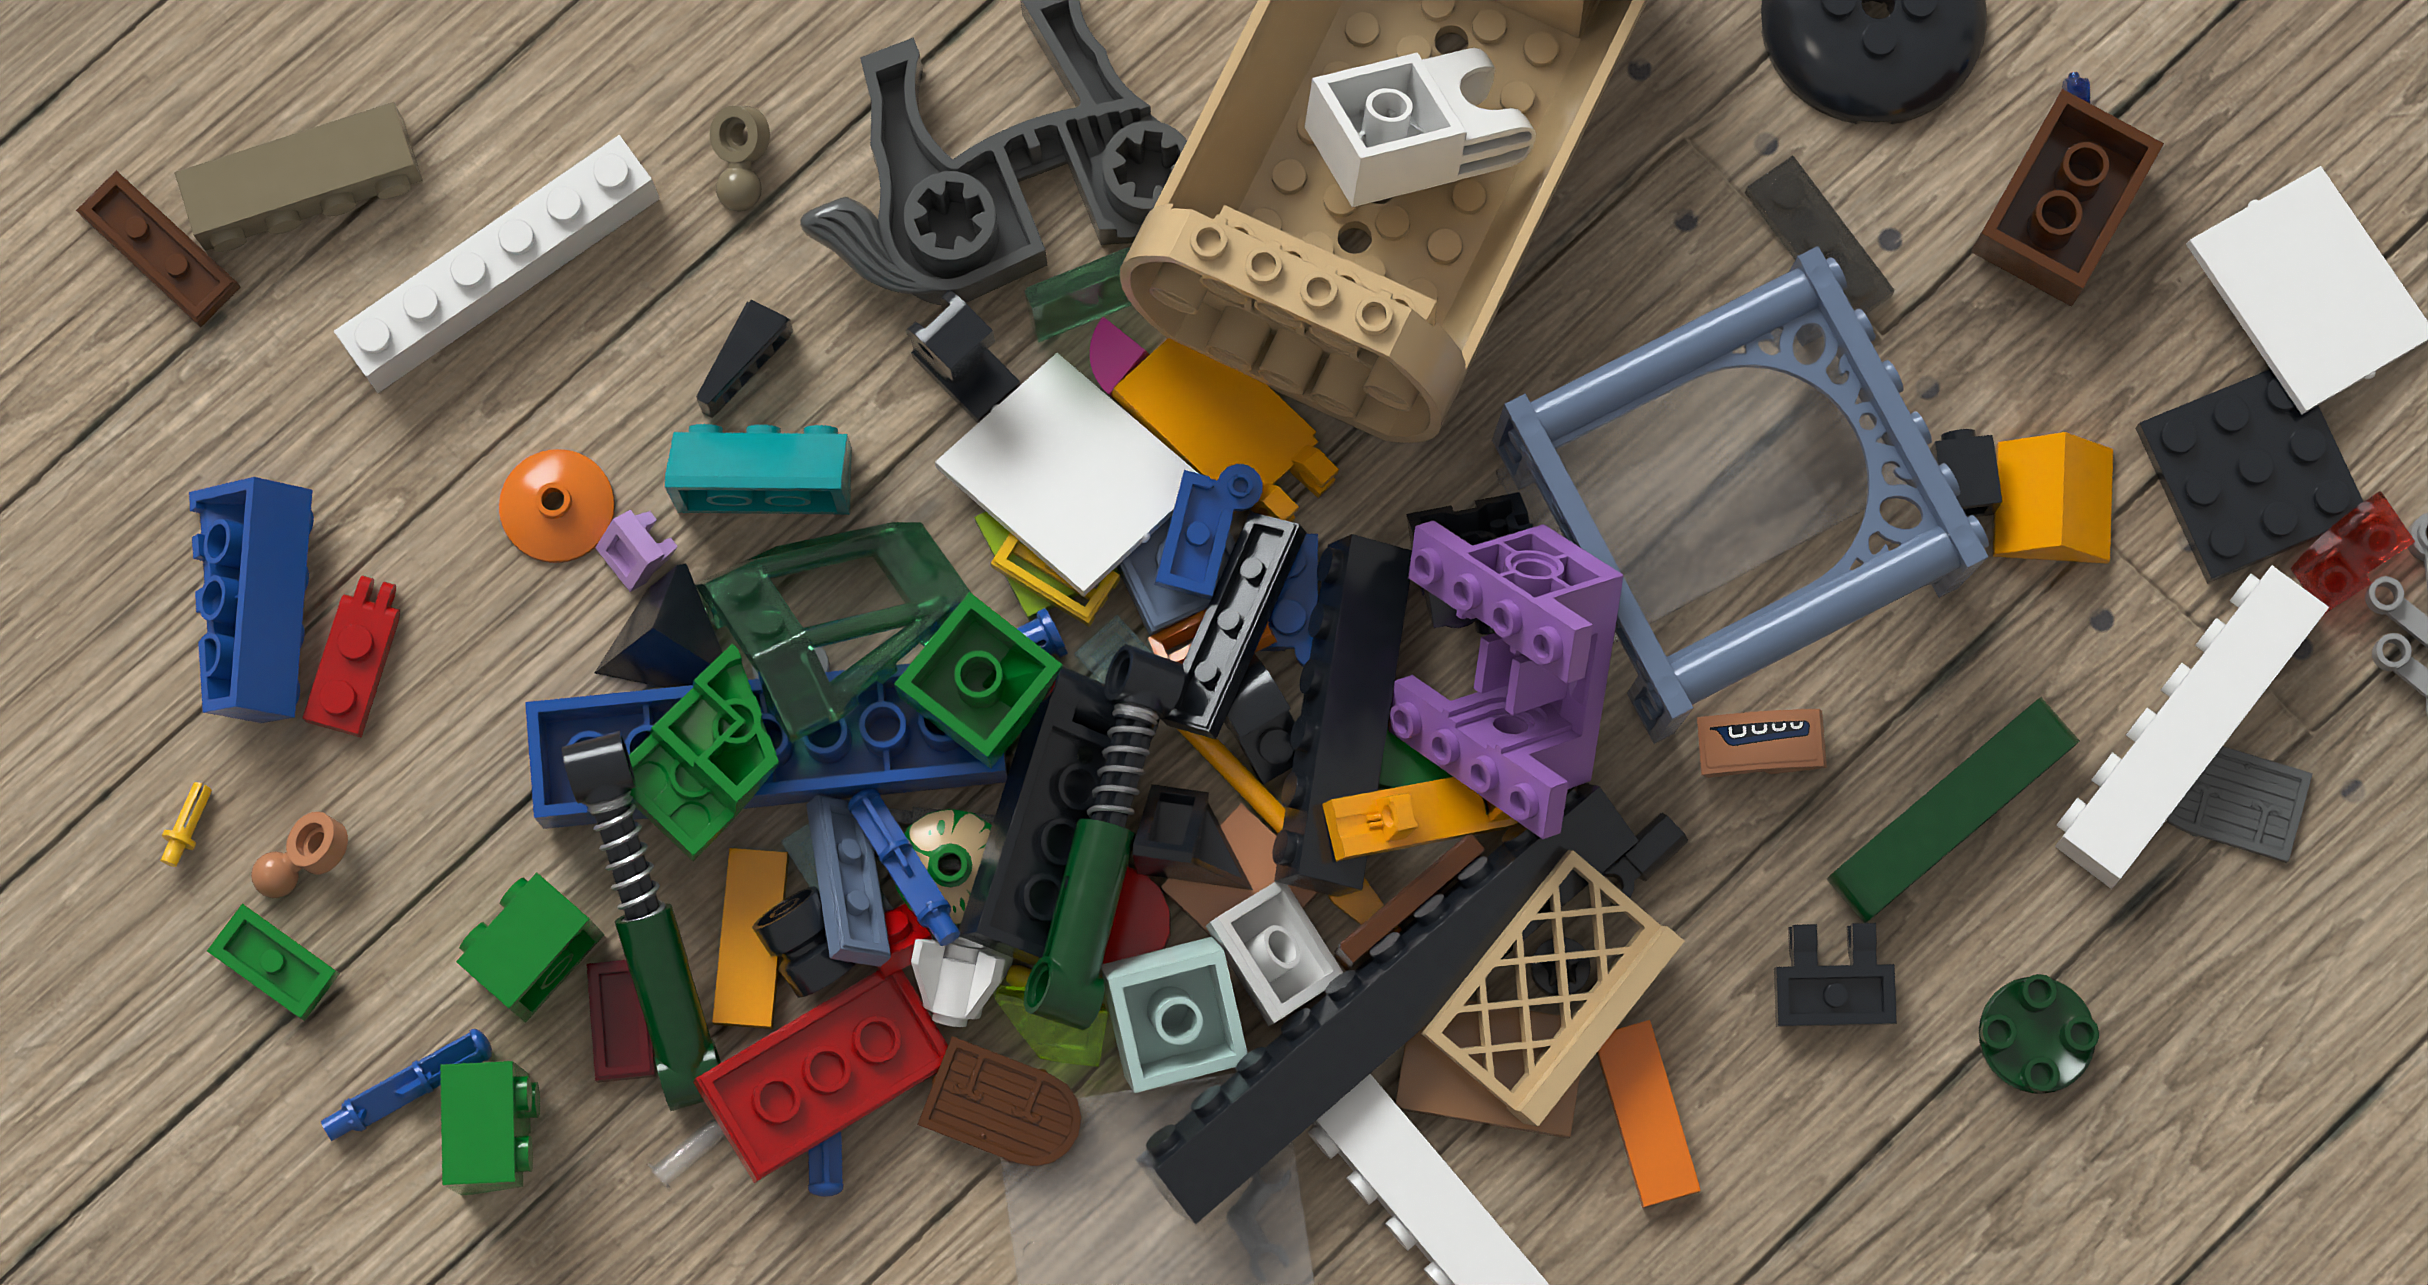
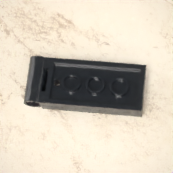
(1038, 818)

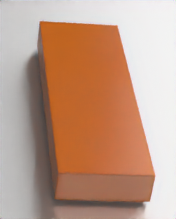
(1647, 1115)

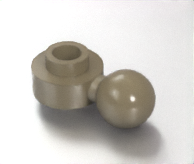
(738, 185)

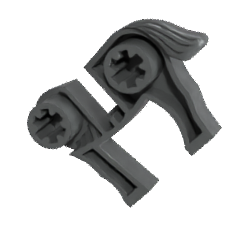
(965, 217)

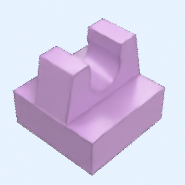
(632, 550)

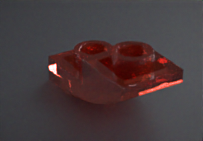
(2354, 546)

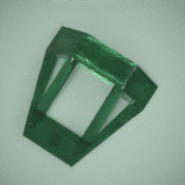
(784, 650)

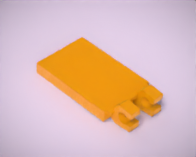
(1222, 420)

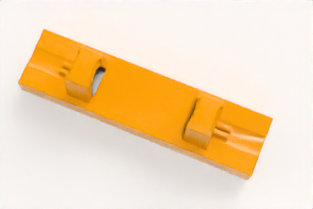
(1408, 818)

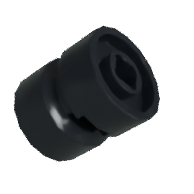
(799, 935)

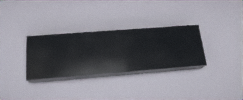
(1235, 622)

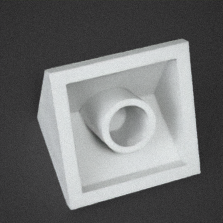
(1275, 951)

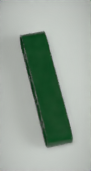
(1952, 810)

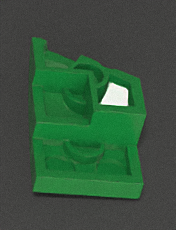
(704, 758)

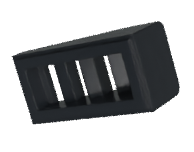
(749, 346)

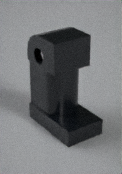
(958, 357)

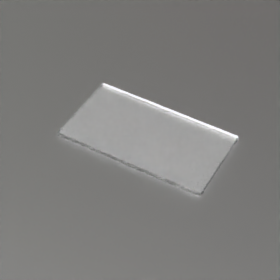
(1715, 478)

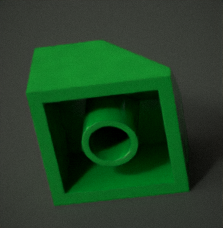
(978, 680)
(528, 945)
(486, 1126)

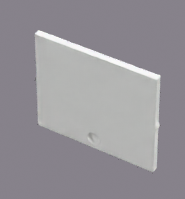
(2310, 289)
(1067, 473)

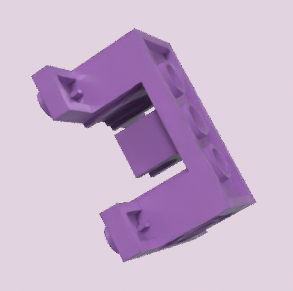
(1536, 677)

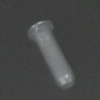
(687, 1153)

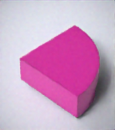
(1113, 355)

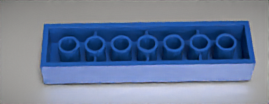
(874, 746)

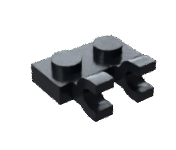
(1837, 993)

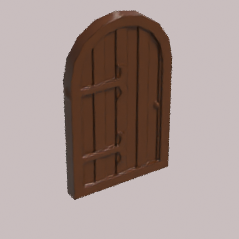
(1001, 1106)

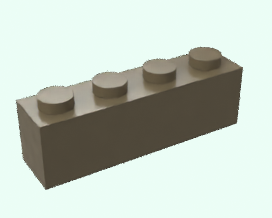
(299, 178)

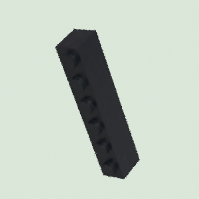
(1343, 706)

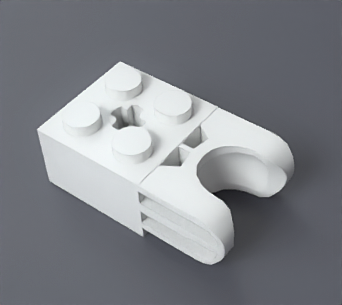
(1413, 125)

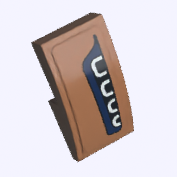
(1761, 742)

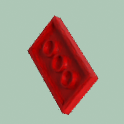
(823, 1072)

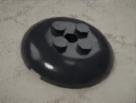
(1869, 65)

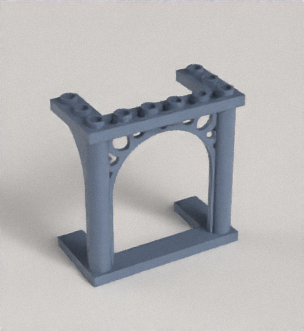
(1804, 304)

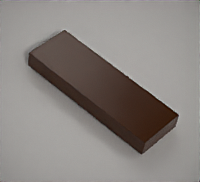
(158, 248)
(1406, 902)

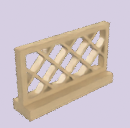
(1591, 1021)

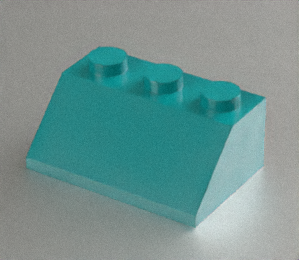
(760, 471)

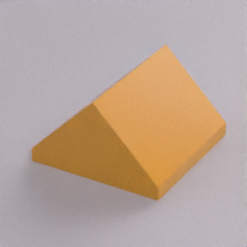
(2054, 499)

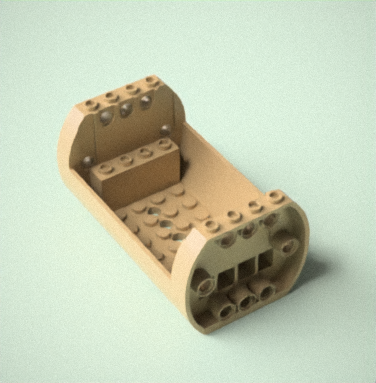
(1251, 217)

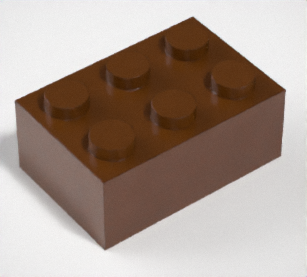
(2067, 197)

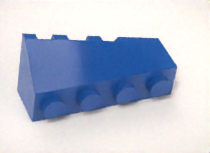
(252, 596)

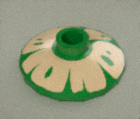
(954, 834)

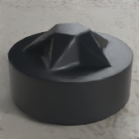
(1545, 972)

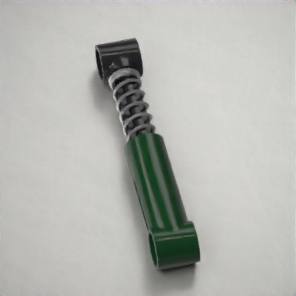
(648, 931)
(1067, 978)

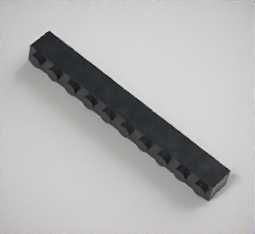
(1370, 1010)

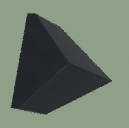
(666, 636)
(1184, 840)

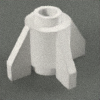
(957, 978)

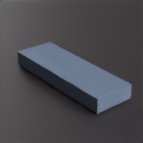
(847, 884)

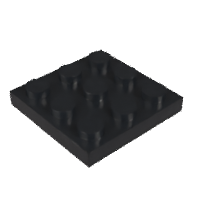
(2248, 473)

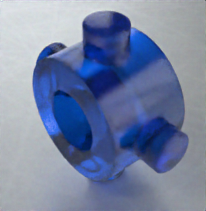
(2077, 86)

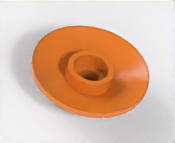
(563, 532)

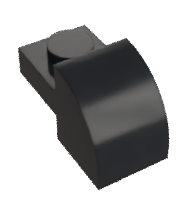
(1262, 723)

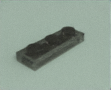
(1807, 220)

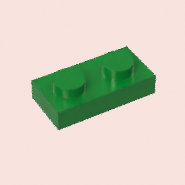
(273, 962)

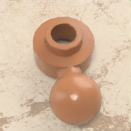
(312, 845)

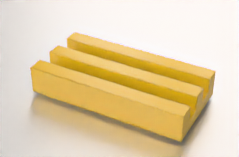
(1096, 597)

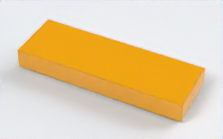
(745, 969)

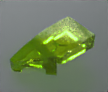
(1052, 1039)

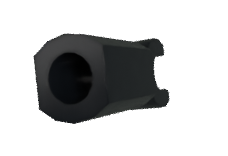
(1656, 845)

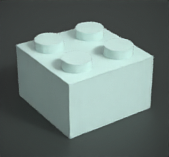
(1174, 1014)

